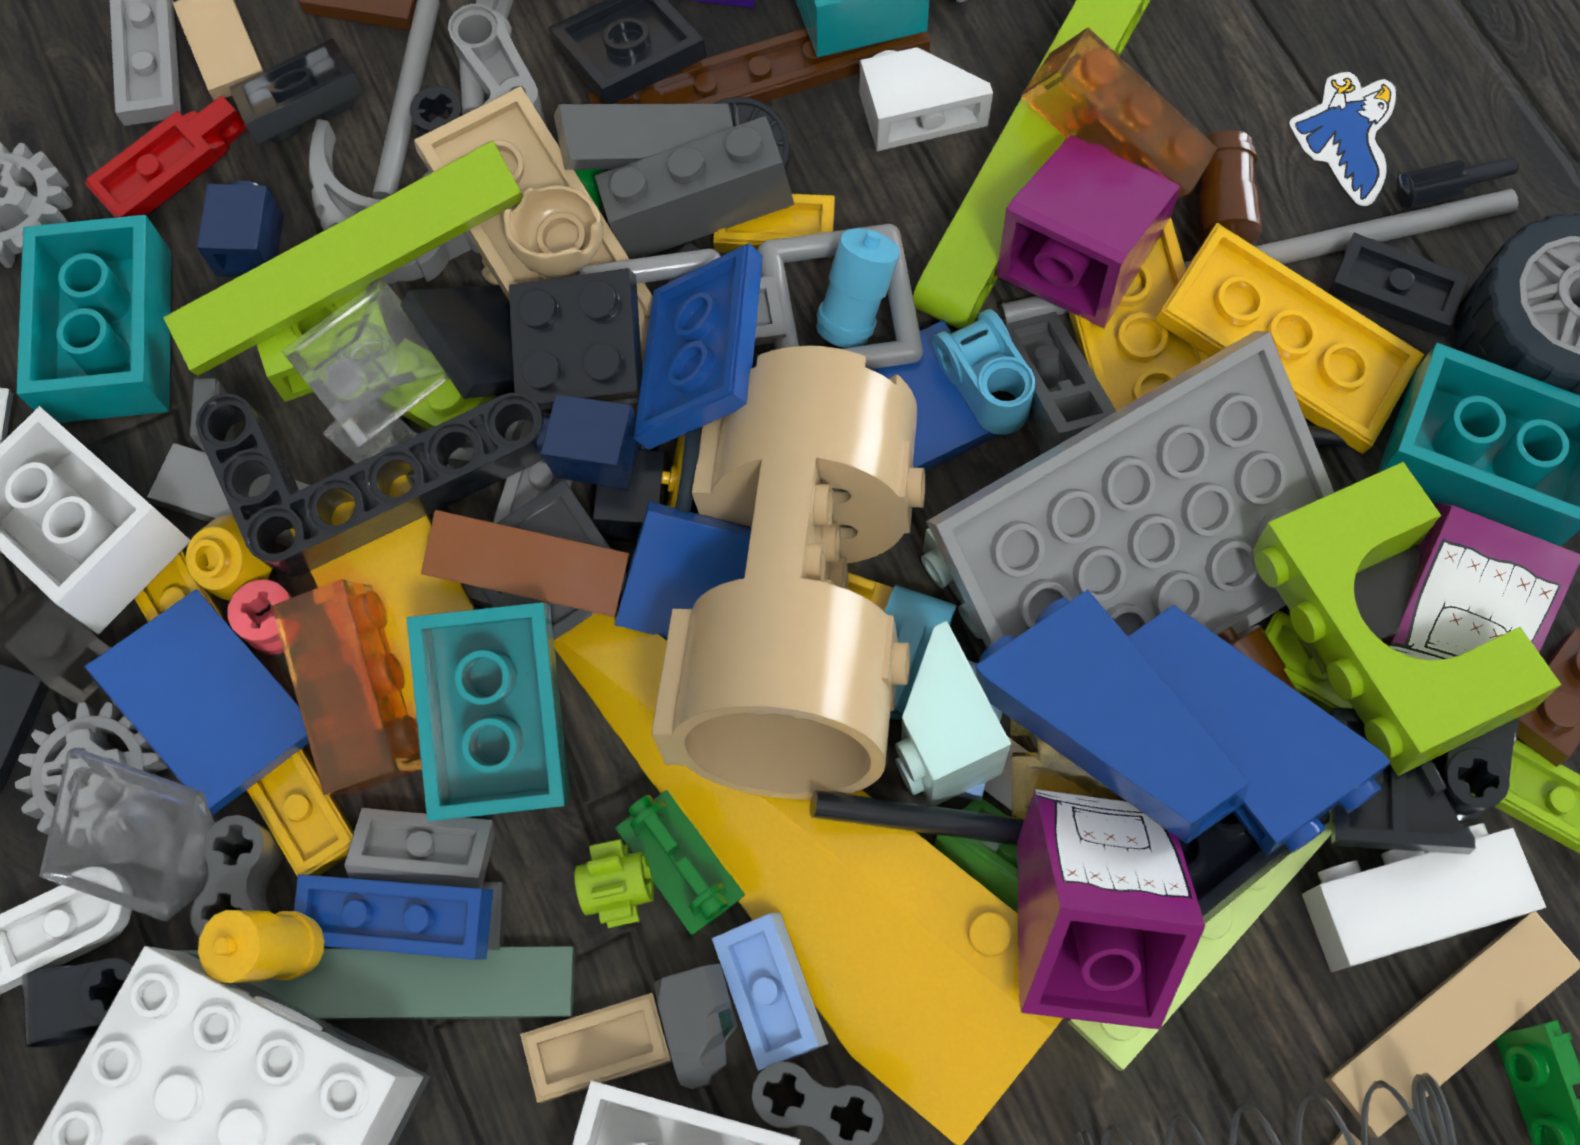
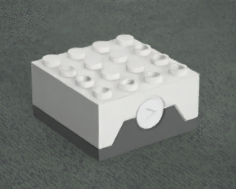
(225, 1068)

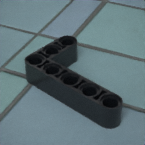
(365, 483)

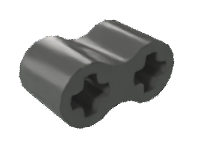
(234, 882)
(817, 1105)

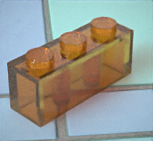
(1104, 101)
(348, 687)

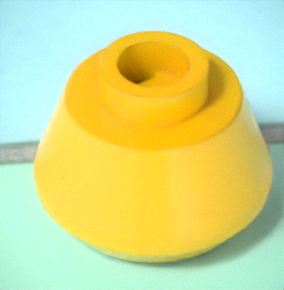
(221, 559)

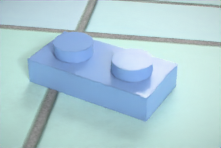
(769, 990)

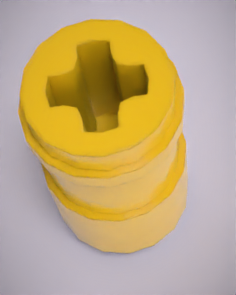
(260, 946)

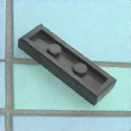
(624, 133)

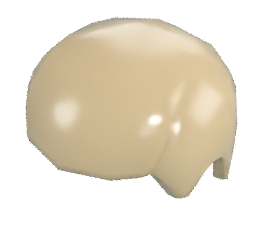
(554, 230)

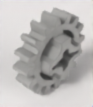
(21, 203)
(85, 733)

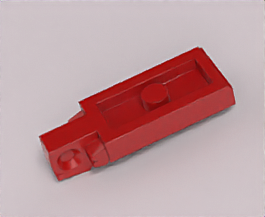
(166, 159)

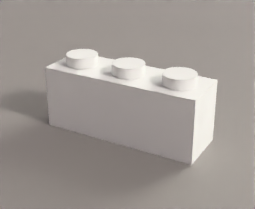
(1420, 898)

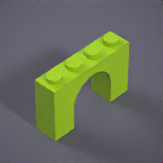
(1407, 703)

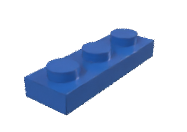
(398, 915)

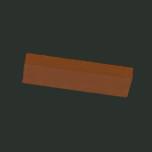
(524, 563)

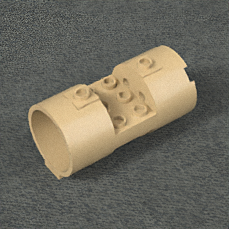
(787, 671)

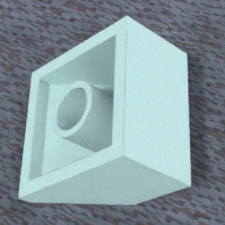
(948, 726)

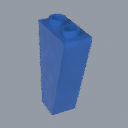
(1112, 715)
(1282, 743)

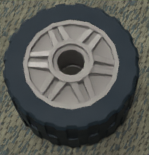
(1528, 304)

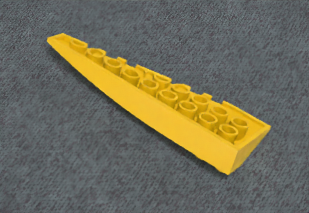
(888, 931)

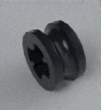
(434, 100)

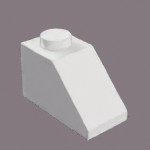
(919, 97)

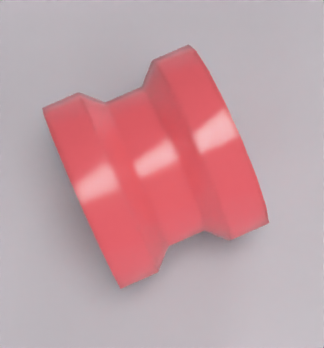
(243, 619)

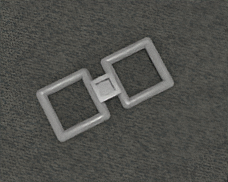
(775, 312)

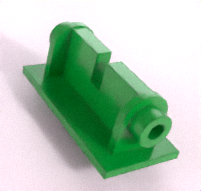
(679, 861)
(1542, 1076)

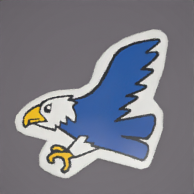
(1345, 132)

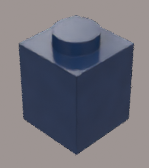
(239, 227)
(589, 441)

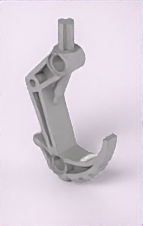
(487, 71)

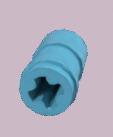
(856, 286)

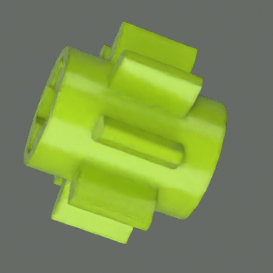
(614, 883)

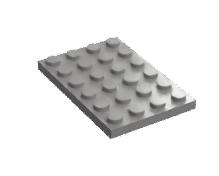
(1145, 505)

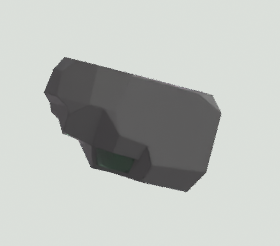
(696, 1022)

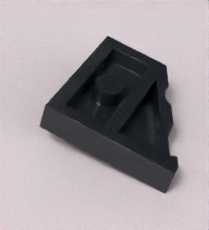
(1404, 814)

